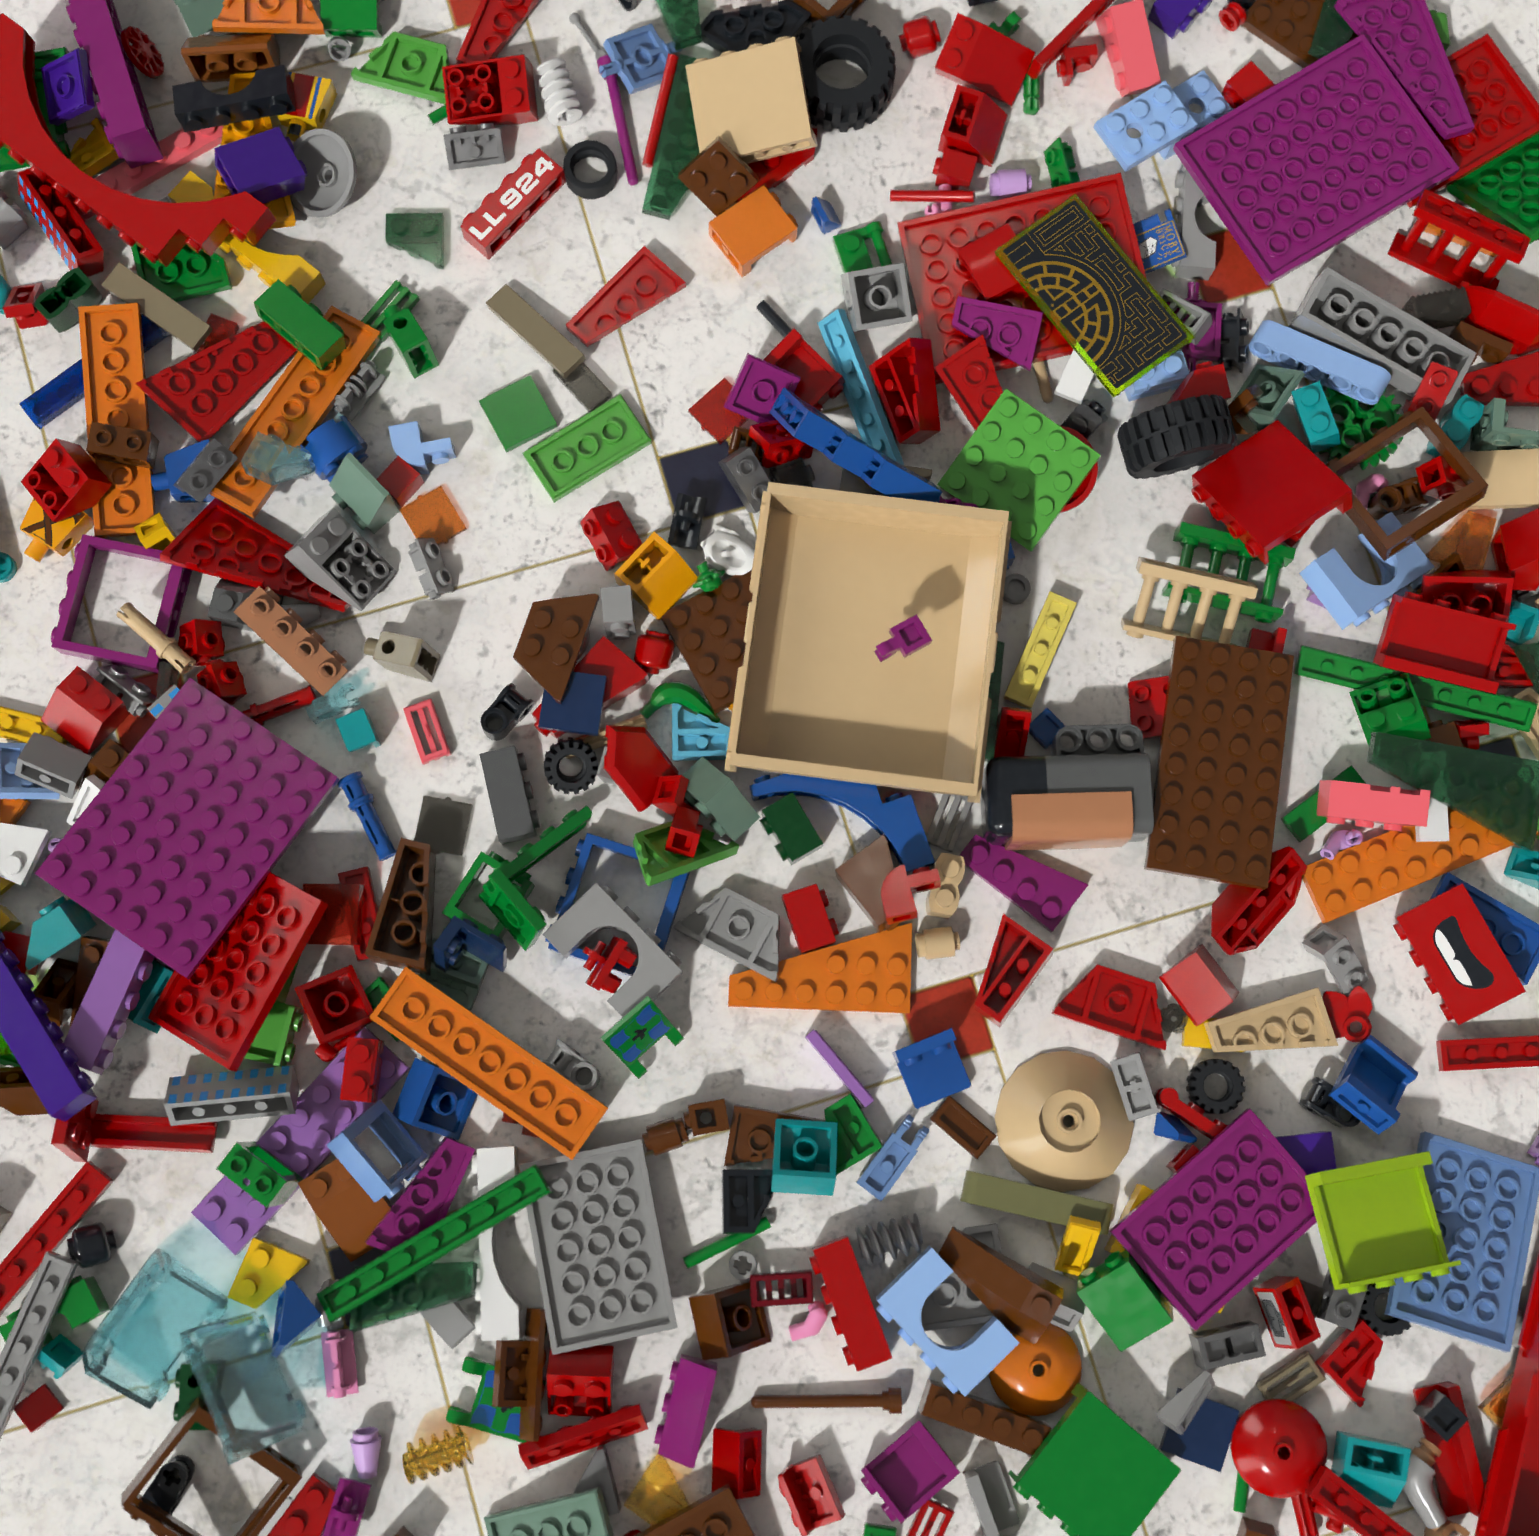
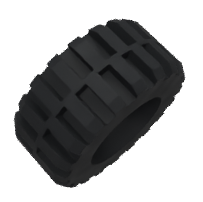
(852, 42)
(1177, 436)

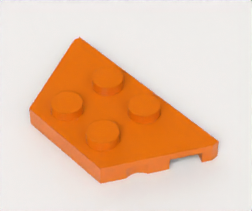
(268, 17)

